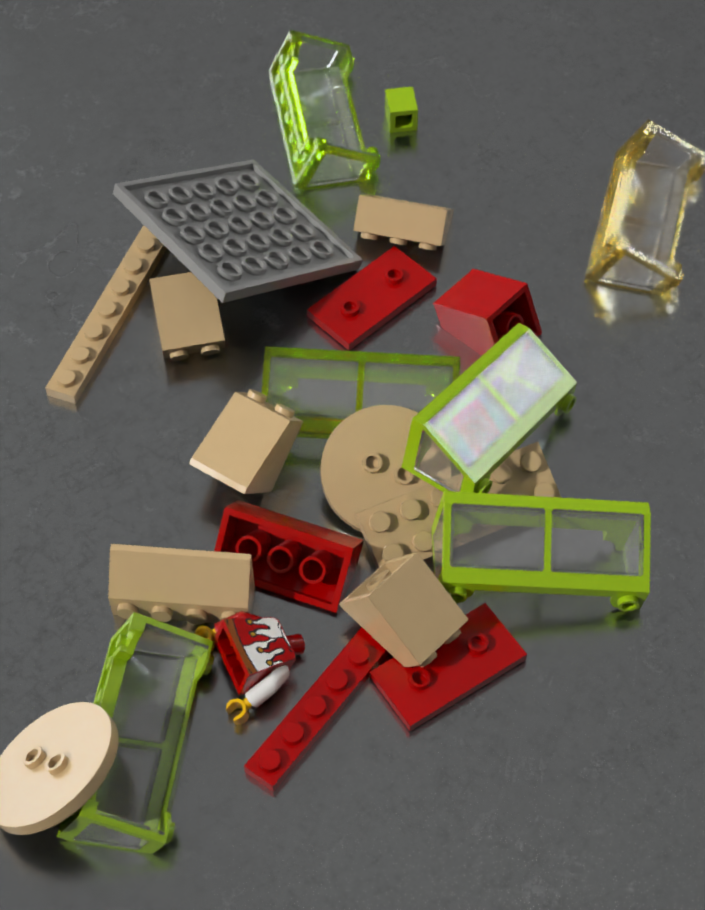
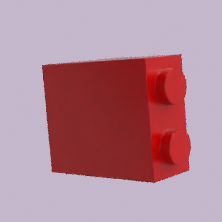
(485, 309)

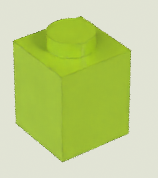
(401, 109)

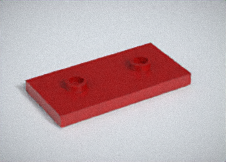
(371, 297)
(461, 668)

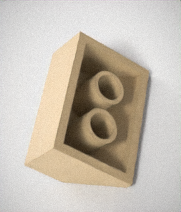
(402, 221)

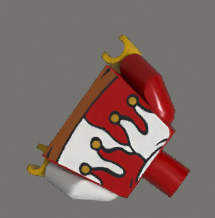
(254, 655)

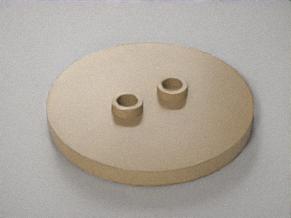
(365, 461)
(55, 767)

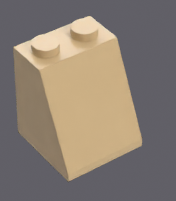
(186, 316)
(248, 443)
(406, 610)

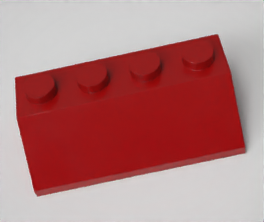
(291, 554)

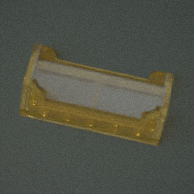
(645, 212)

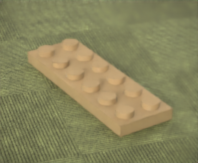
(405, 522)

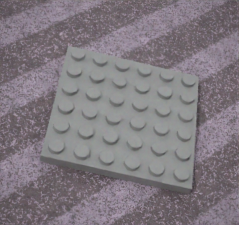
(237, 229)

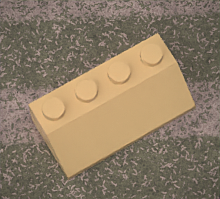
(179, 583)

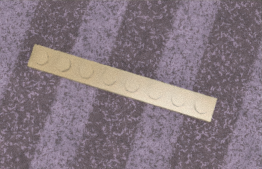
(106, 318)

